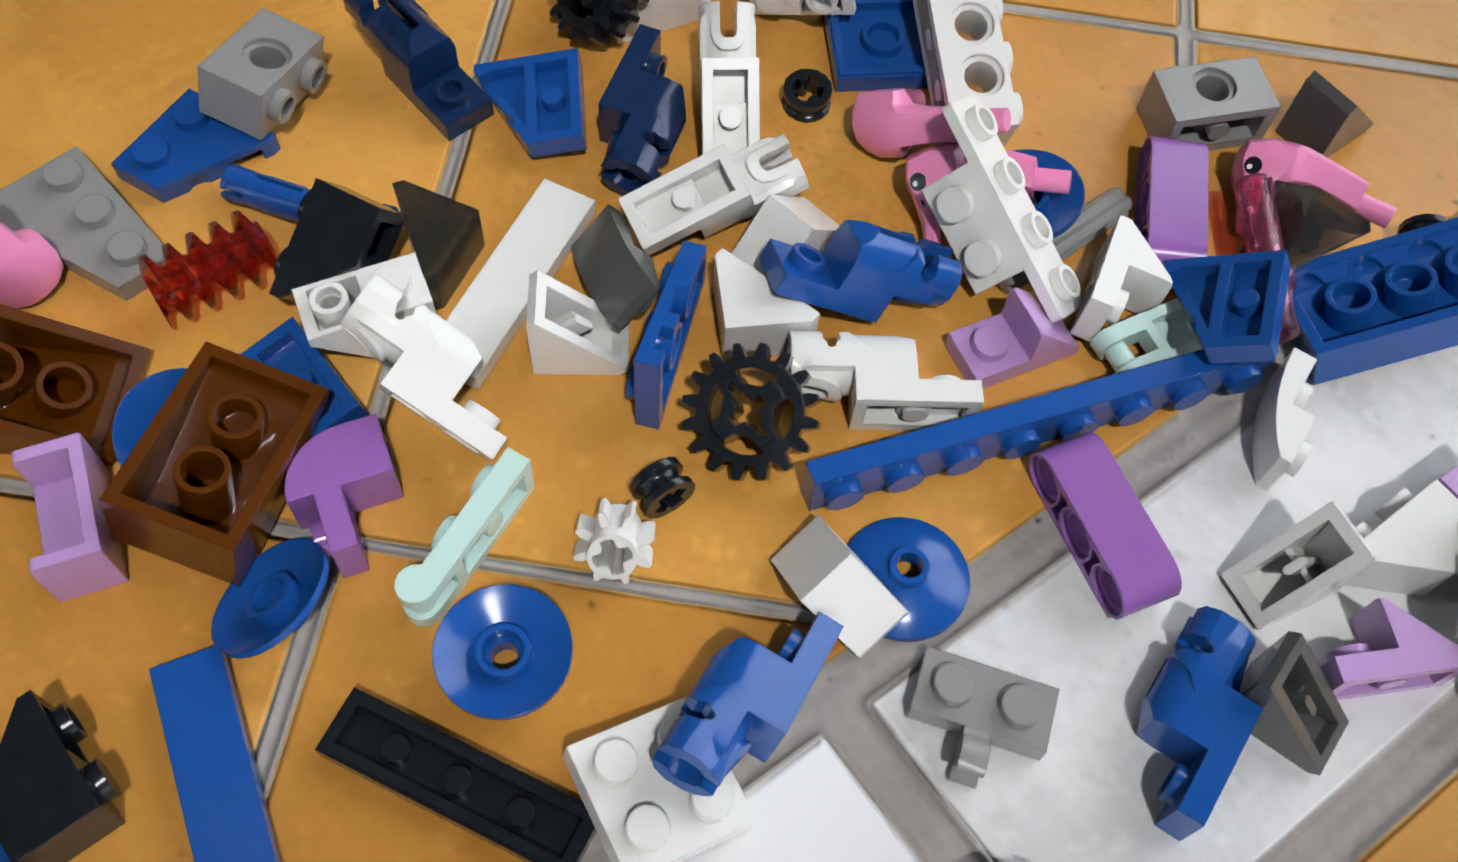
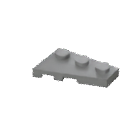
(83, 222)

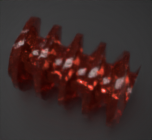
(208, 266)

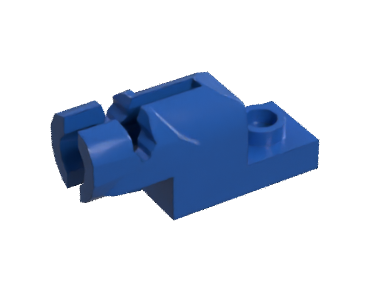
(863, 270)
(742, 706)
(1199, 717)

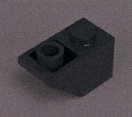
(335, 236)
(49, 791)

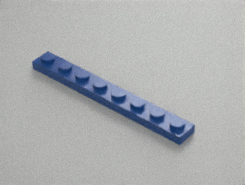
(1020, 428)

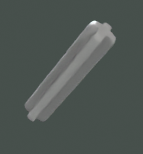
(1093, 221)

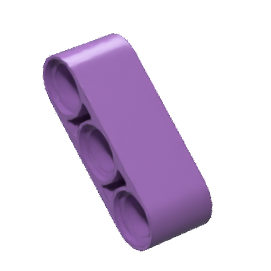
(1173, 197)
(1104, 525)

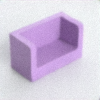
(73, 529)

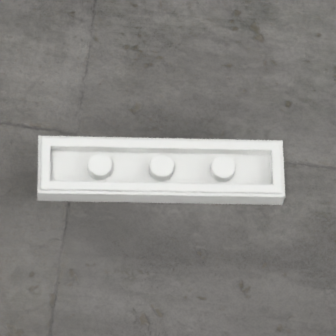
(498, 296)

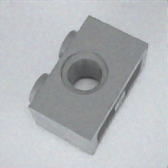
(261, 74)
(1209, 103)

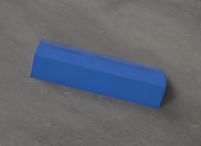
(1379, 302)

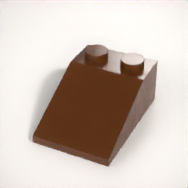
(61, 382)
(214, 464)

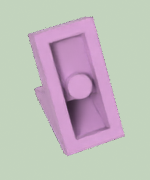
(1010, 341)
(1390, 656)

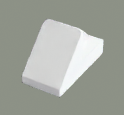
(1122, 278)

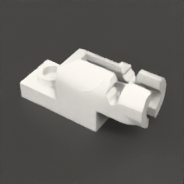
(728, 79)
(712, 192)
(428, 367)
(881, 381)

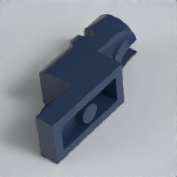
(422, 64)
(640, 115)

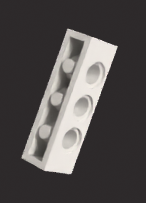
(954, 61)

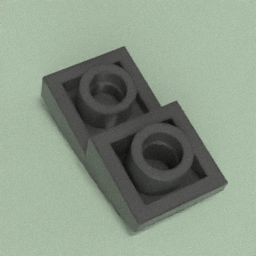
(614, 269)

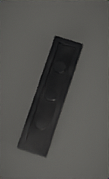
(456, 782)

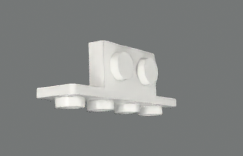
(993, 218)

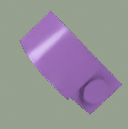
(336, 477)

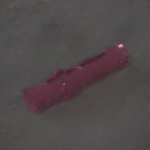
(1263, 233)

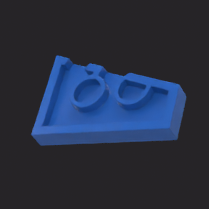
(666, 334)

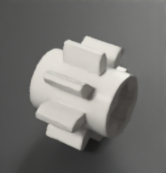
(614, 541)

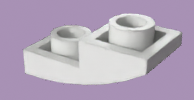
(1282, 422)

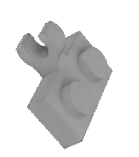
(984, 709)

